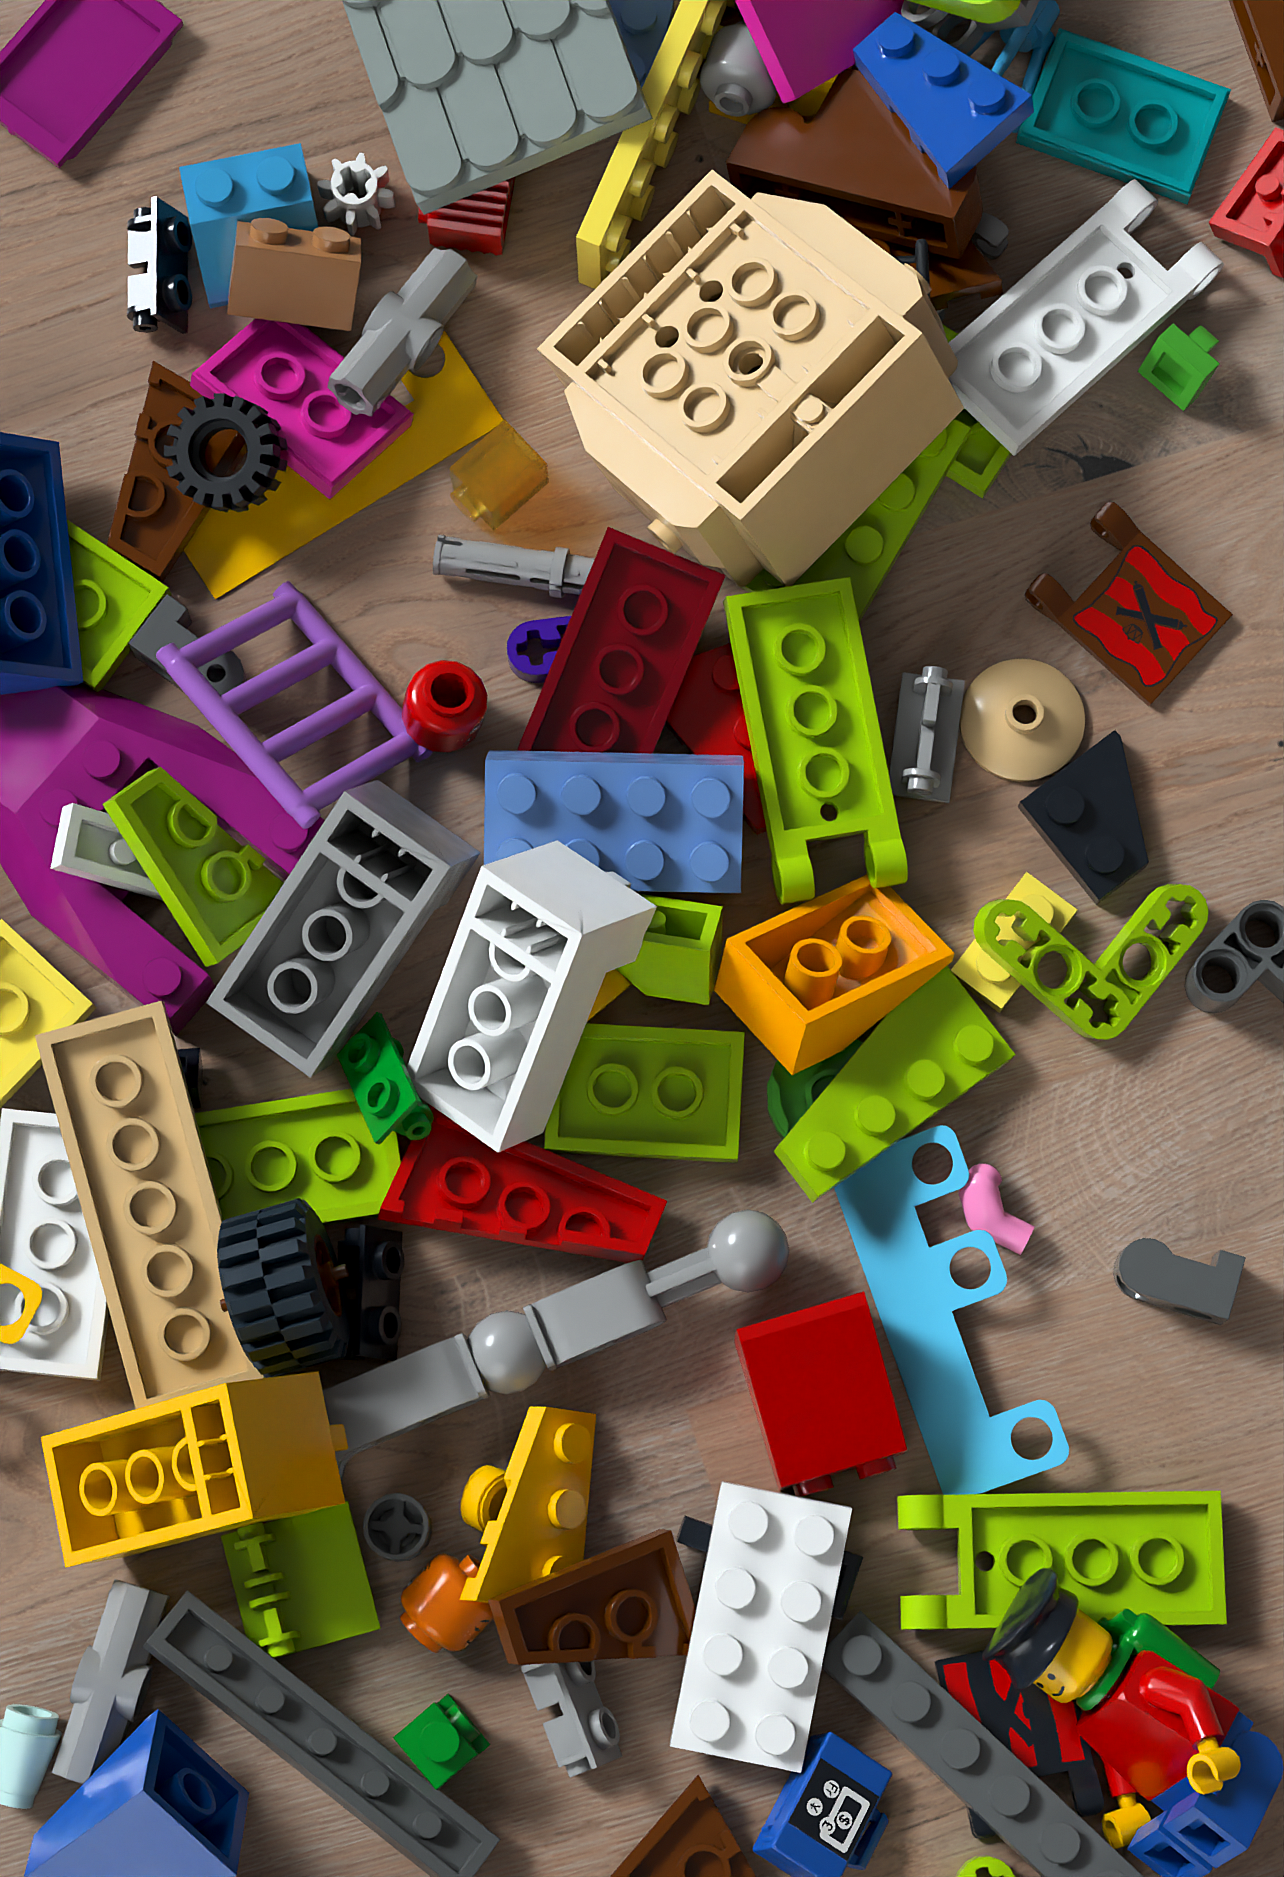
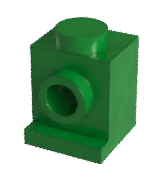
(441, 1741)

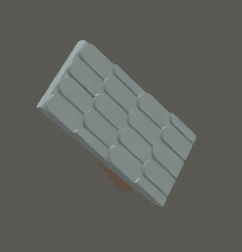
(493, 86)

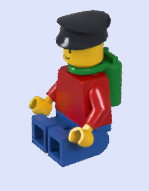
(1149, 1722)

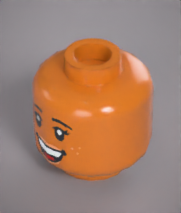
(434, 1604)

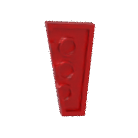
(518, 1196)

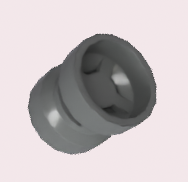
(391, 1521)

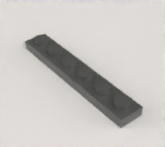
(319, 1741)
(967, 1756)

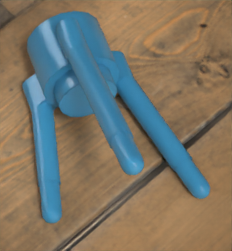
(1023, 39)

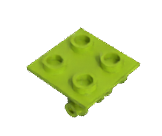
(301, 1581)

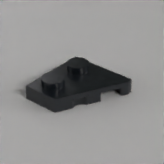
(1092, 819)

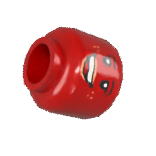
(444, 706)

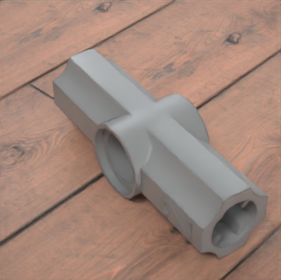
(402, 331)
(110, 1680)

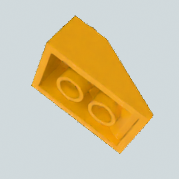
(828, 970)

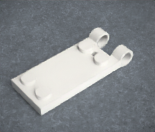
(1071, 321)

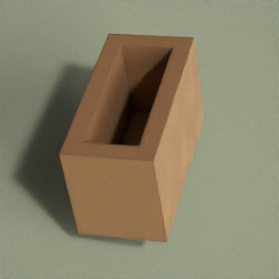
(294, 274)

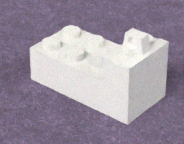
(522, 989)

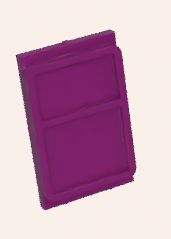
(77, 67)

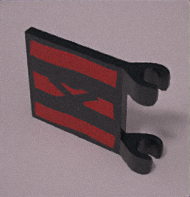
(1027, 1724)

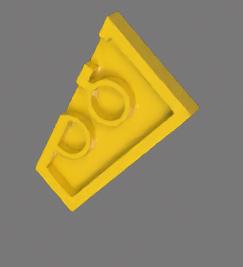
(544, 1507)

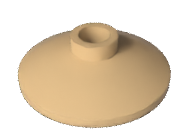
(1016, 749)

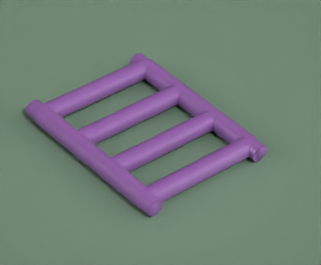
(264, 757)

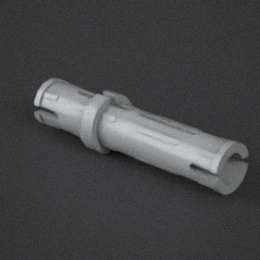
(512, 565)

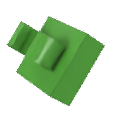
(1181, 364)

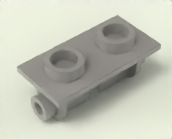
(926, 735)
(587, 1730)

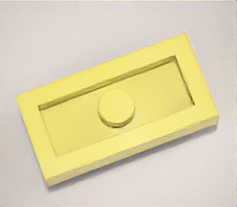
(984, 975)

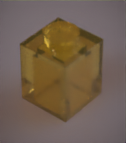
(497, 476)

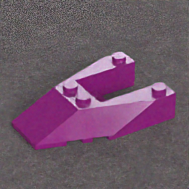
(84, 750)

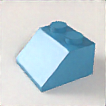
(242, 189)

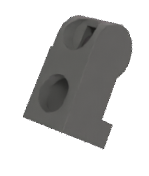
(170, 624)
(1158, 1277)

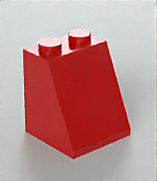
(821, 1394)

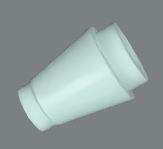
(26, 1750)

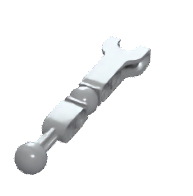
(513, 1349)

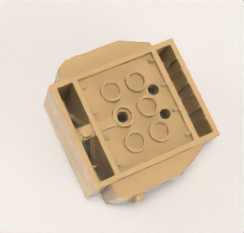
(773, 458)

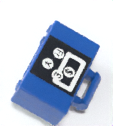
(826, 1811)

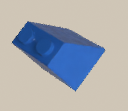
(147, 1813)

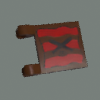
(1139, 614)

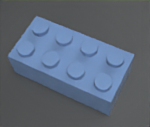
(641, 815)

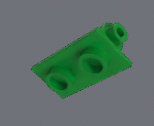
(382, 1083)

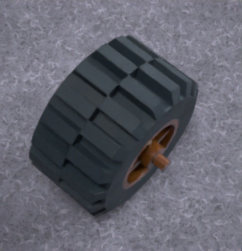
(283, 1288)

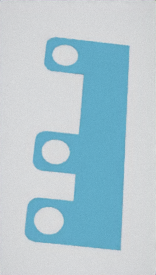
(916, 1308)

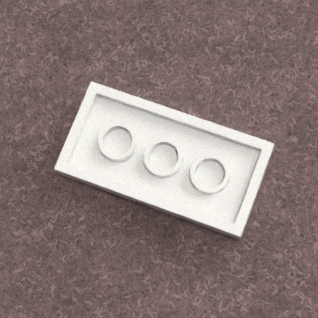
(50, 1244)
(761, 1627)

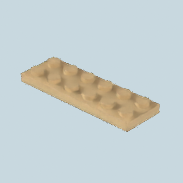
(145, 1199)

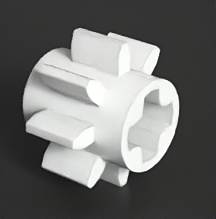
(349, 208)

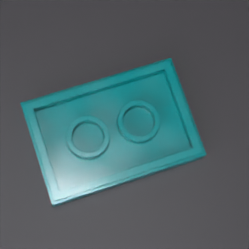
(1123, 116)

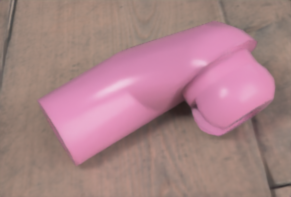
(985, 1209)

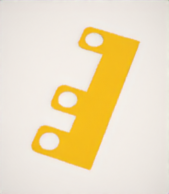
(447, 416)

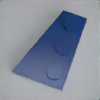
(941, 95)

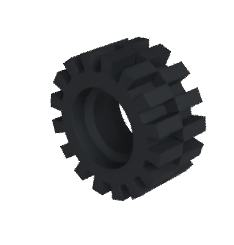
(190, 445)

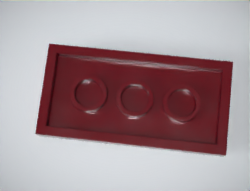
(623, 650)

